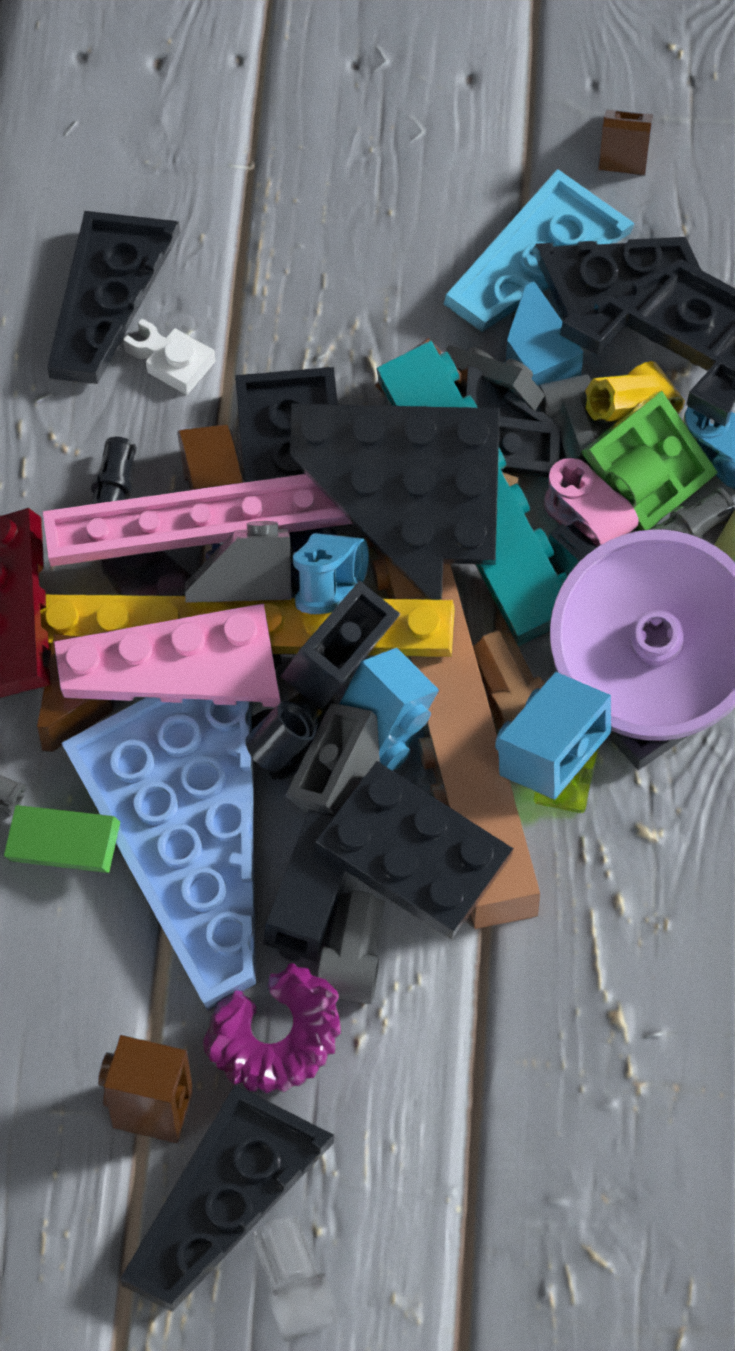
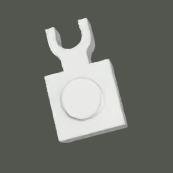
(173, 359)

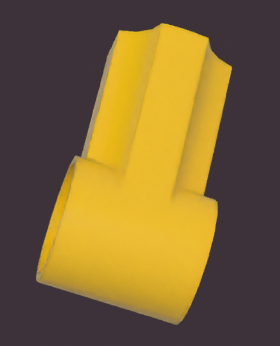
(618, 395)

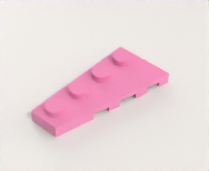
(195, 657)

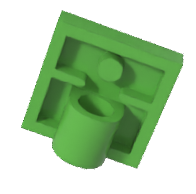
(650, 460)

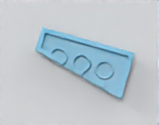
(556, 214)

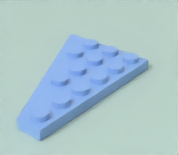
(185, 826)

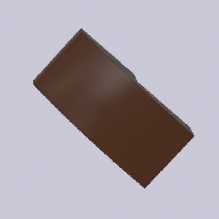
(208, 457)

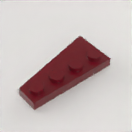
(20, 604)

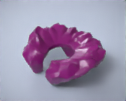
(286, 1062)

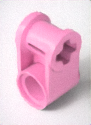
(590, 505)

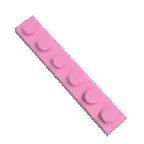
(184, 519)

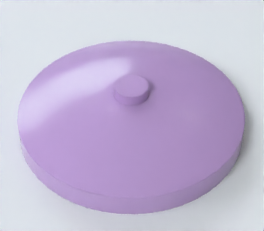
(653, 630)

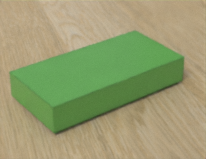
(62, 838)

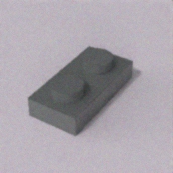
(503, 376)

